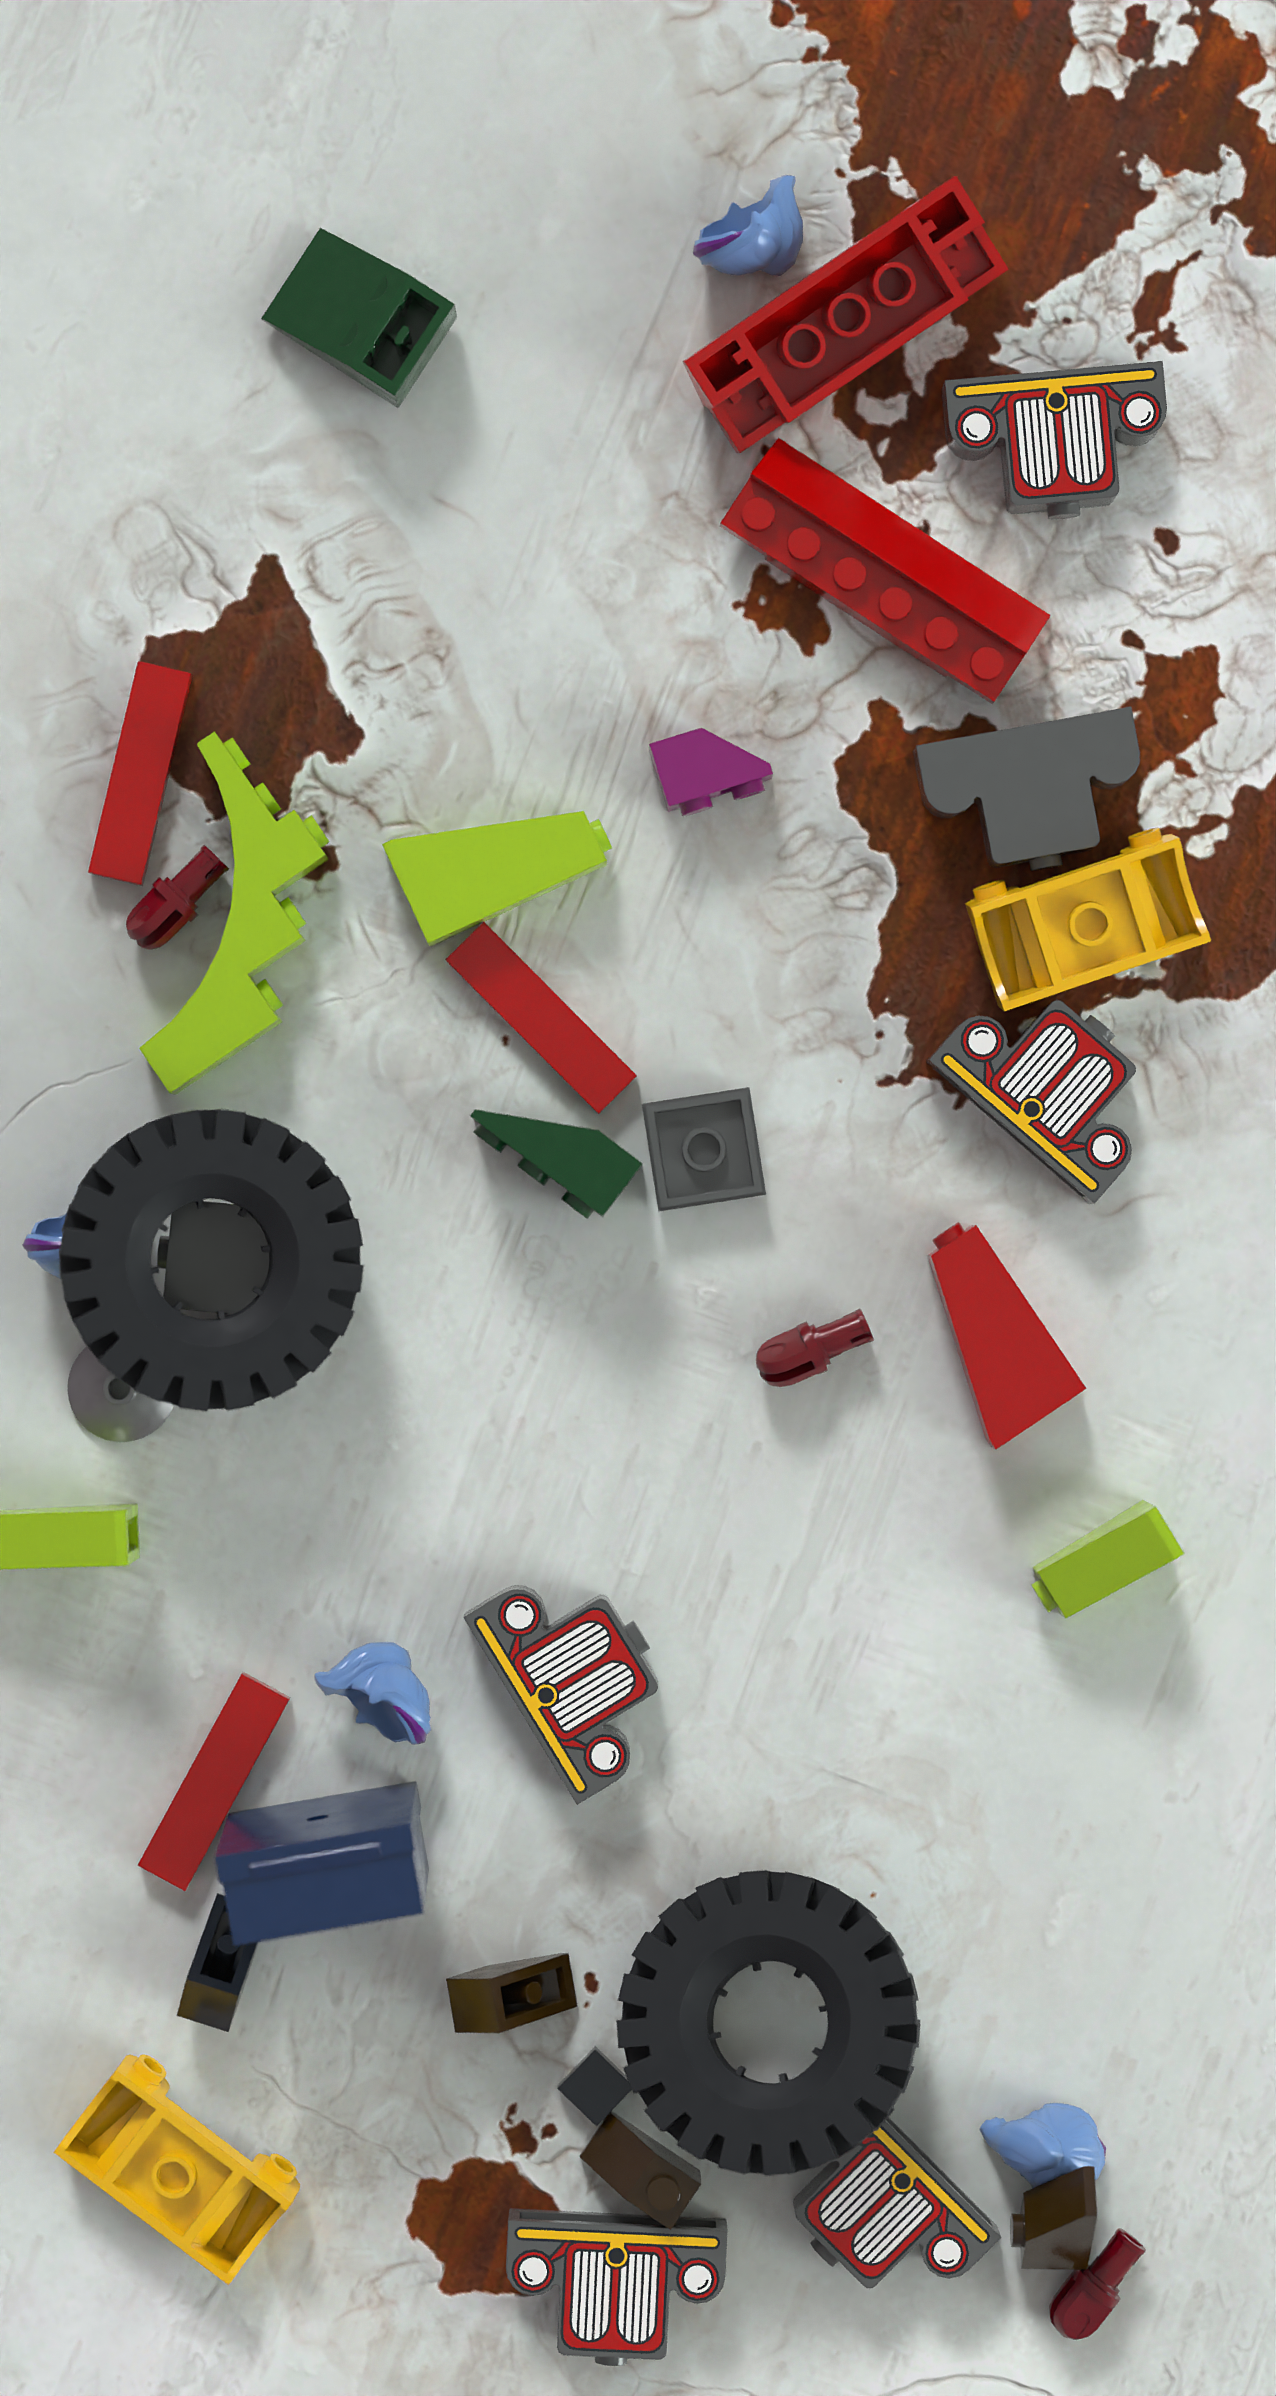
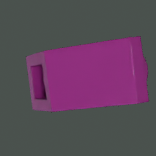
(704, 766)

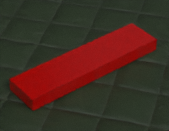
(140, 773)
(540, 1017)
(214, 1781)

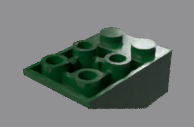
(361, 315)
(575, 1157)

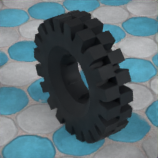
(308, 1281)
(673, 2042)

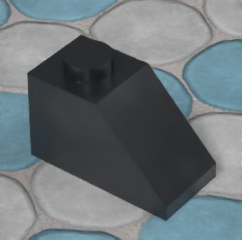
(216, 1973)

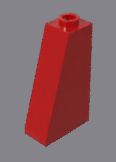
(1001, 1342)

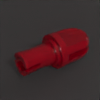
(173, 901)
(807, 1349)
(1093, 2293)

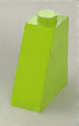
(1106, 1560)

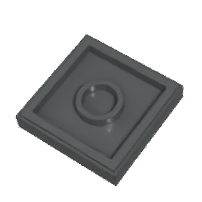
(703, 1149)

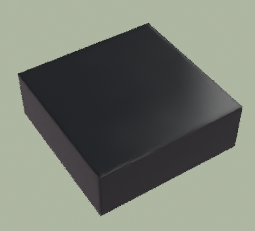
(595, 2086)

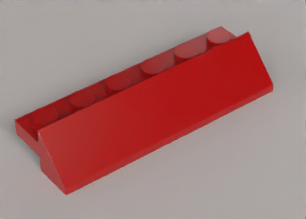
(845, 316)
(884, 571)

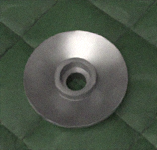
(103, 1413)

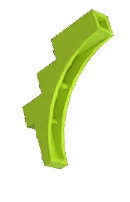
(268, 858)

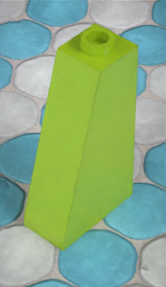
(487, 870)
(69, 1537)

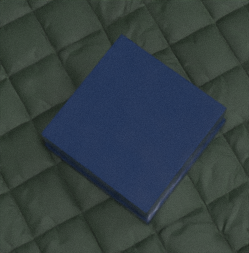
(323, 1863)

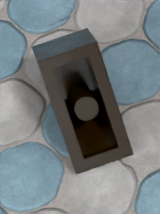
(511, 1994)
(642, 2169)
(1057, 2222)

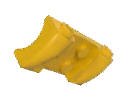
(1087, 921)
(177, 2169)

